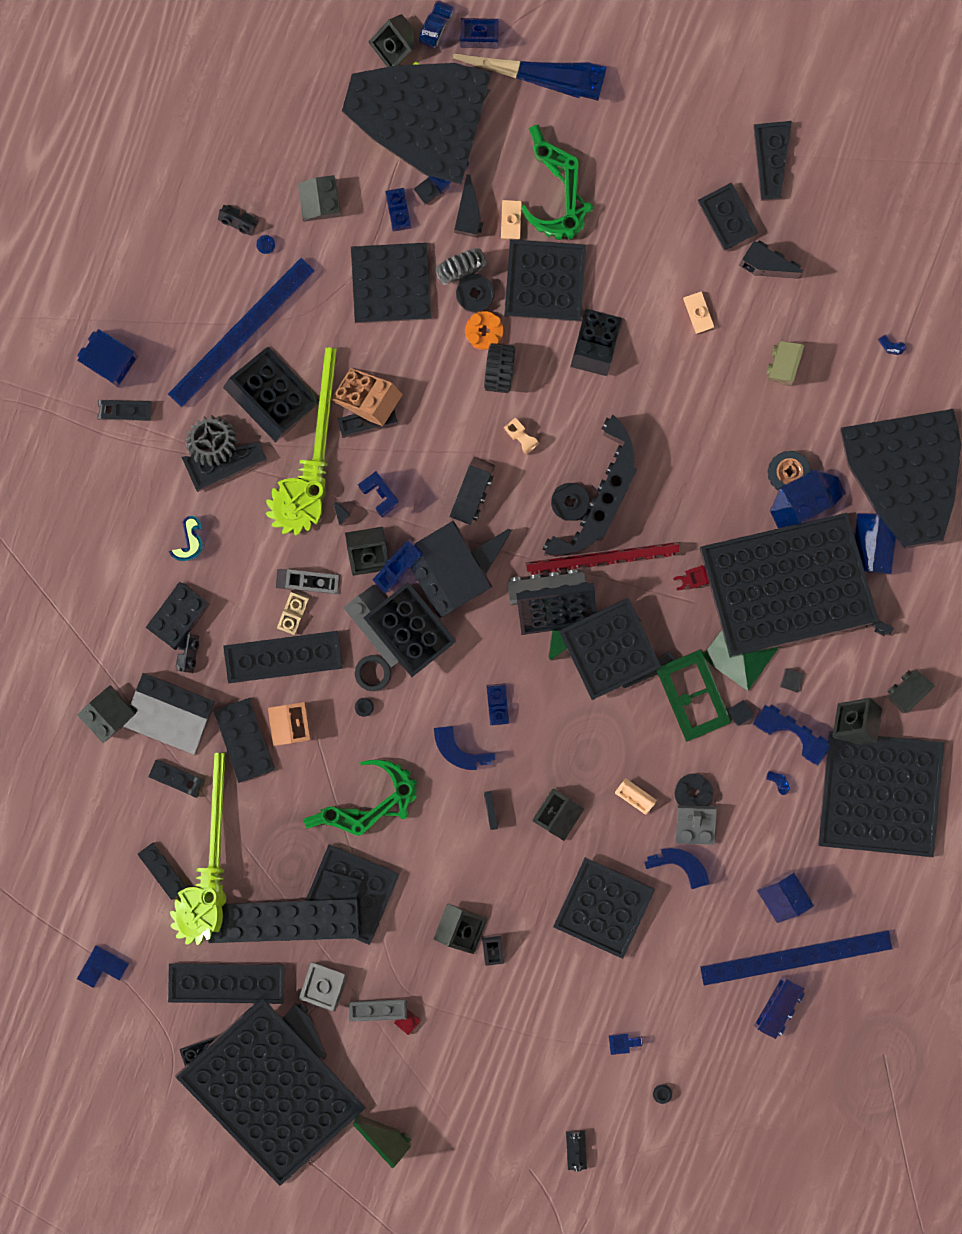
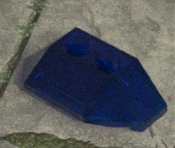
(806, 498)

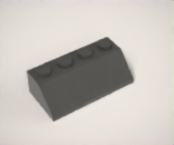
(536, 582)
(361, 607)

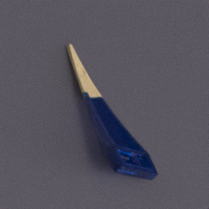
(571, 79)

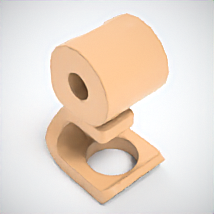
(516, 431)

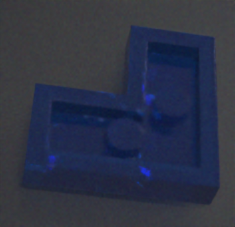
(99, 962)

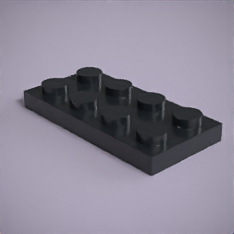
(244, 740)

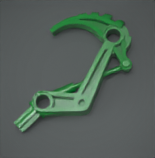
(568, 164)
(357, 827)

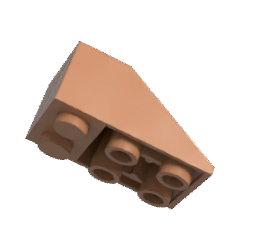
(367, 396)

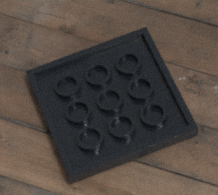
(545, 280)
(390, 282)
(555, 607)
(609, 648)
(374, 888)
(603, 907)

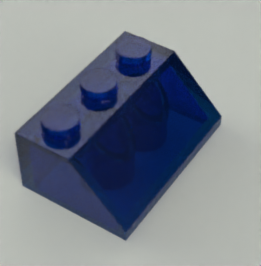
(874, 544)
(779, 1007)

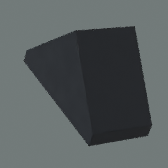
(493, 949)

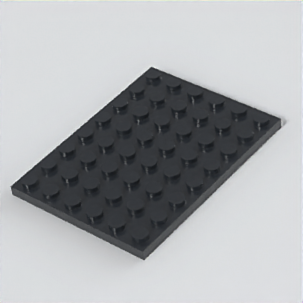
(788, 585)
(270, 1091)

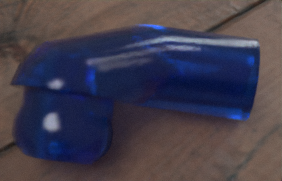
(890, 347)
(780, 780)

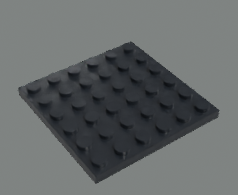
(881, 795)

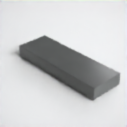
(378, 1010)

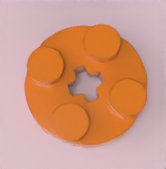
(478, 321)

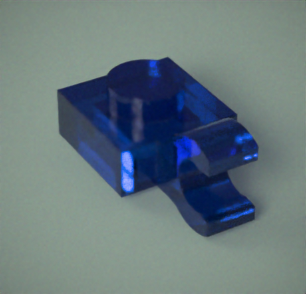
(620, 1043)

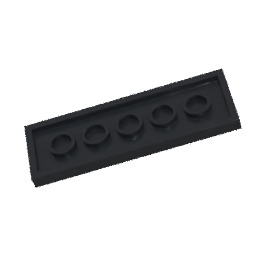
(282, 657)
(225, 983)

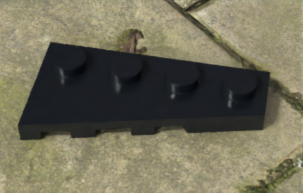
(771, 153)
(242, 459)

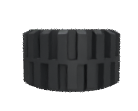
(499, 368)

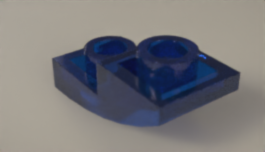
(398, 209)
(497, 704)

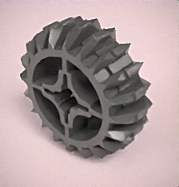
(461, 265)
(226, 437)

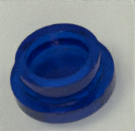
(265, 244)

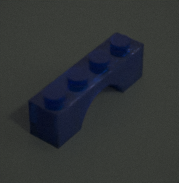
(813, 748)

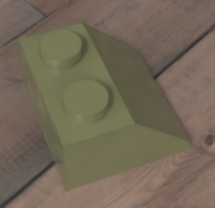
(785, 362)

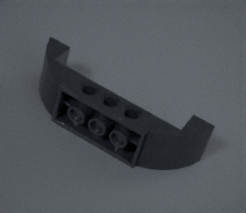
(624, 471)

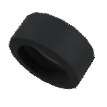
(358, 670)

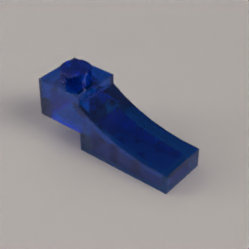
(397, 566)

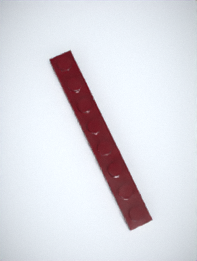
(610, 557)

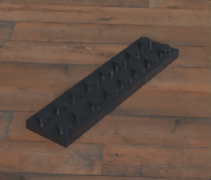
(289, 921)

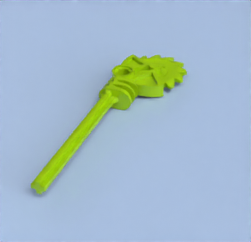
(294, 504)
(196, 912)

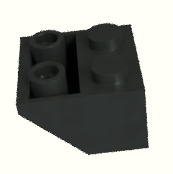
(558, 814)

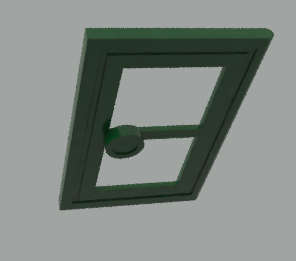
(677, 703)

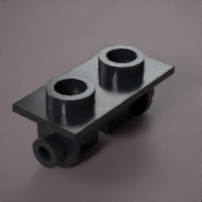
(229, 216)
(187, 661)
(576, 1150)

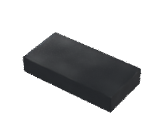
(490, 810)

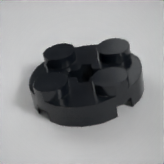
(468, 302)
(573, 491)
(698, 782)

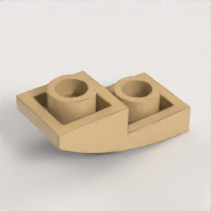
(293, 612)

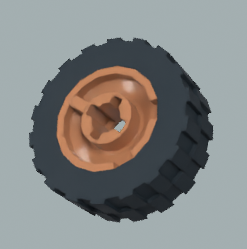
(784, 461)

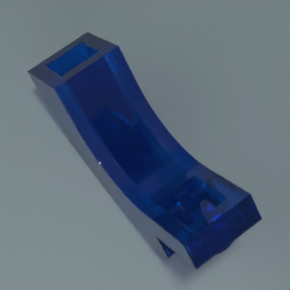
(447, 746)
(689, 863)

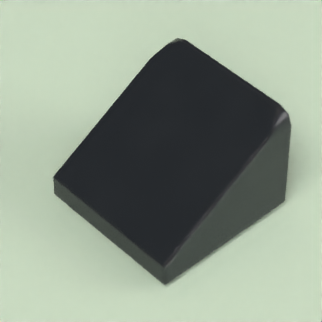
(342, 514)
(791, 680)
(740, 713)

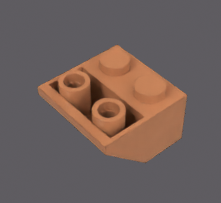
(289, 723)

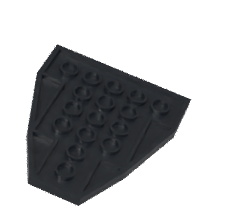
(421, 113)
(908, 472)

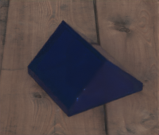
(479, 33)

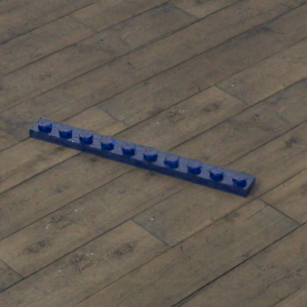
(241, 332)
(796, 957)

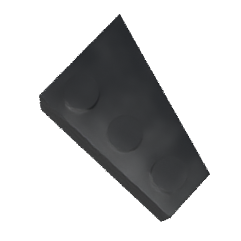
(472, 491)

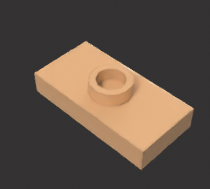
(511, 220)
(698, 312)
(635, 796)

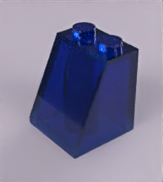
(107, 357)
(785, 897)

